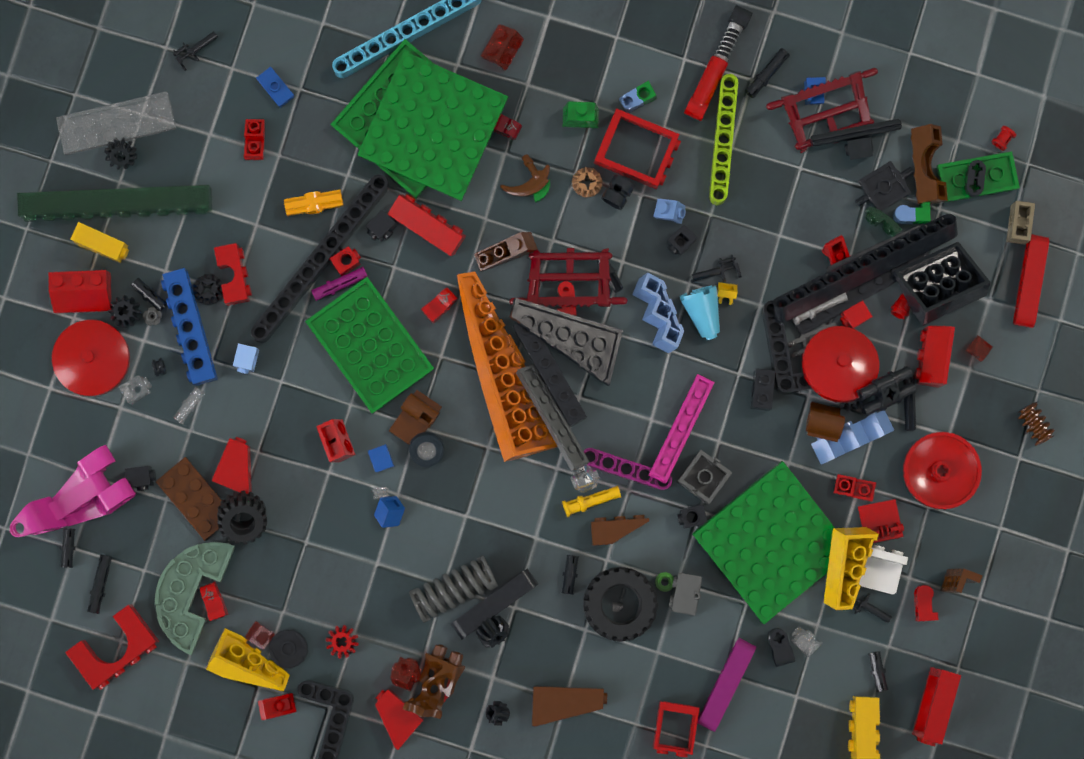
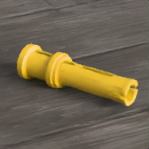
(583, 503)

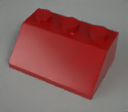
(80, 291)
(934, 356)

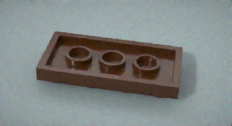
(192, 497)

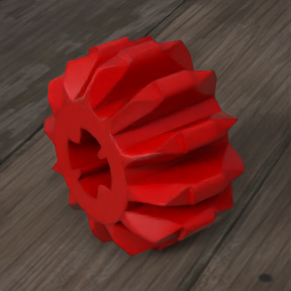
(343, 648)

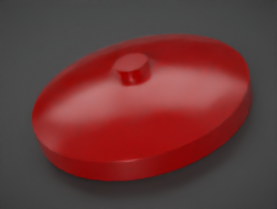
(90, 358)
(839, 363)
(942, 470)

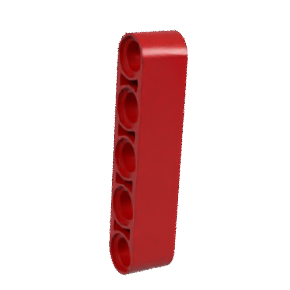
(1031, 281)

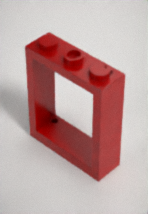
(601, 161)
(936, 706)

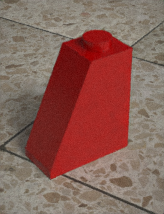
(235, 466)
(398, 722)

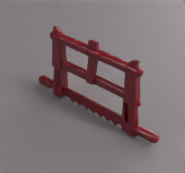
(860, 102)
(603, 298)

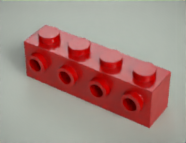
(426, 224)

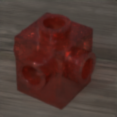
(405, 673)

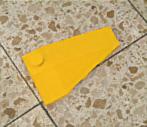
(241, 662)

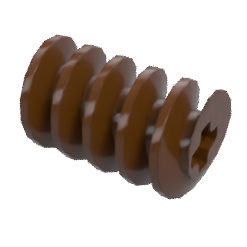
(1036, 423)

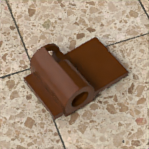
(416, 416)
(824, 422)

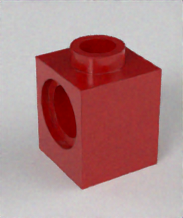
(337, 260)
(855, 315)

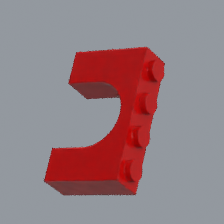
(139, 638)

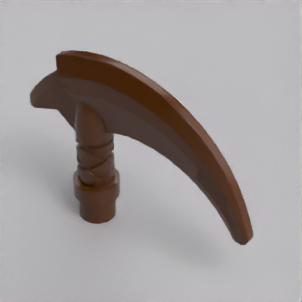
(535, 184)

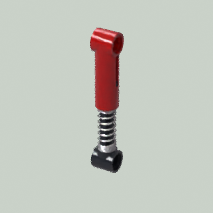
(717, 64)

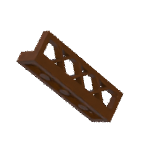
(956, 579)

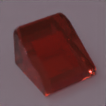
(979, 348)
(259, 635)

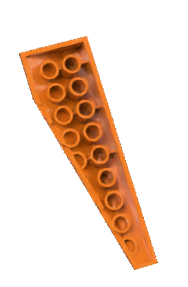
(497, 359)

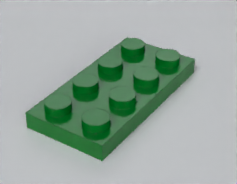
(999, 176)

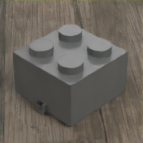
(704, 477)
(687, 588)

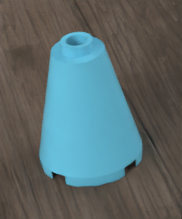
(703, 310)

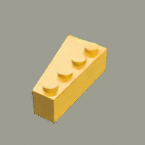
(847, 565)
(863, 727)

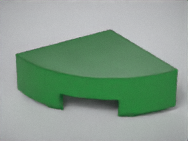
(538, 196)

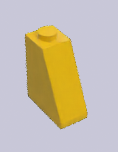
(99, 243)

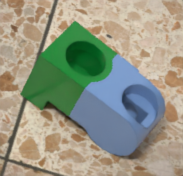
(638, 97)
(907, 215)

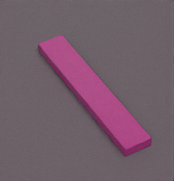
(681, 428)

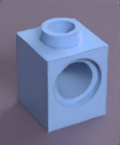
(245, 358)

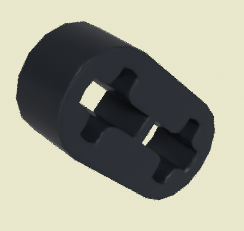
(970, 178)

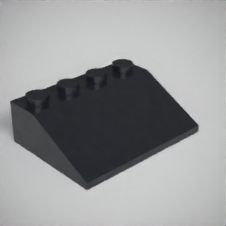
(941, 283)

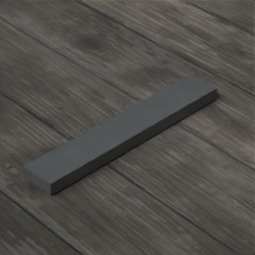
(552, 417)

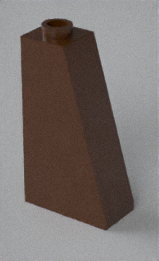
(559, 703)

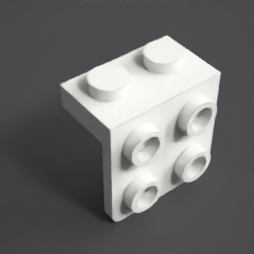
(883, 570)

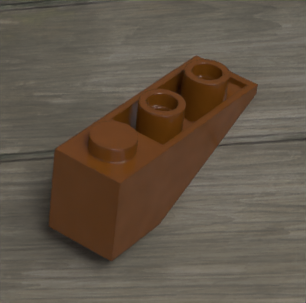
(506, 250)
(609, 532)

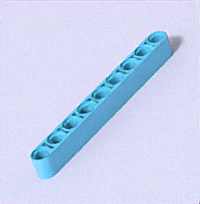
(397, 32)

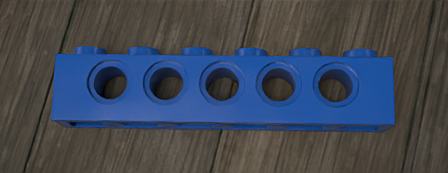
(207, 372)

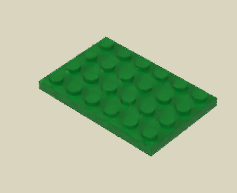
(369, 345)

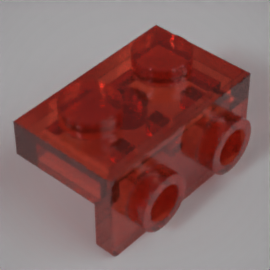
(502, 46)

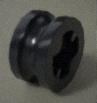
(159, 367)

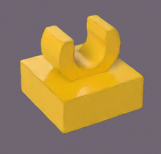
(726, 291)

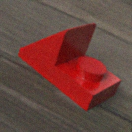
(836, 250)
(277, 706)

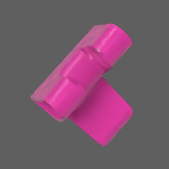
(81, 498)

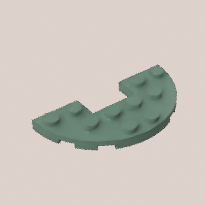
(179, 586)

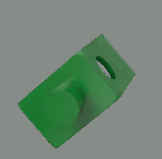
(580, 114)

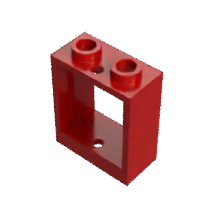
(680, 708)

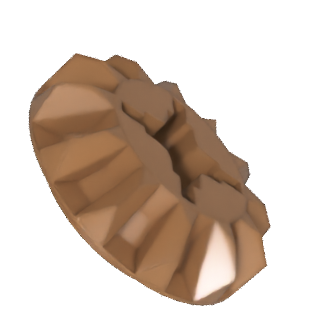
(594, 187)

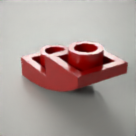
(254, 139)
(855, 488)

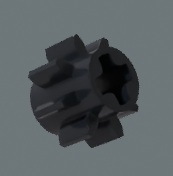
(497, 713)

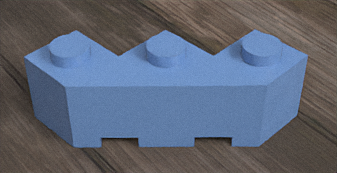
(659, 312)
(853, 436)

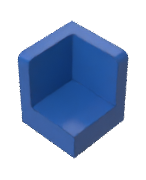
(810, 82)
(381, 458)
(389, 511)

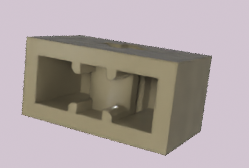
(1020, 222)

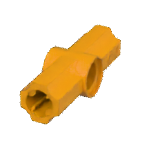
(313, 202)

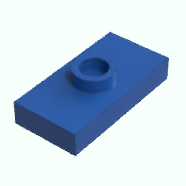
(275, 87)

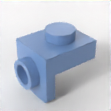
(669, 210)

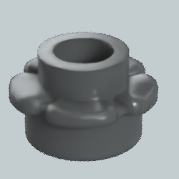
(152, 321)

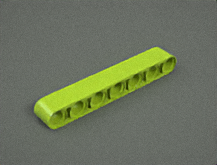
(723, 130)

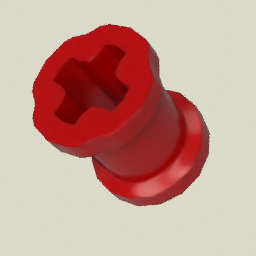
(1003, 138)

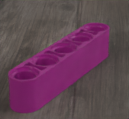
(616, 469)
(726, 684)

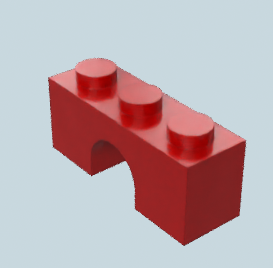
(237, 290)

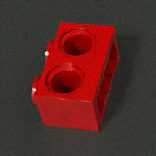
(335, 440)

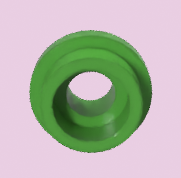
(669, 577)

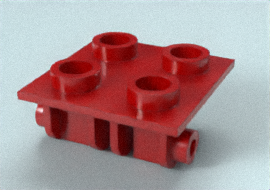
(882, 519)

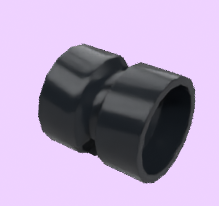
(613, 197)

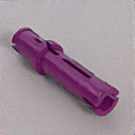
(339, 283)

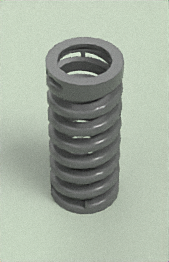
(422, 605)

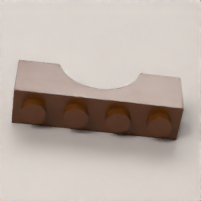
(925, 142)

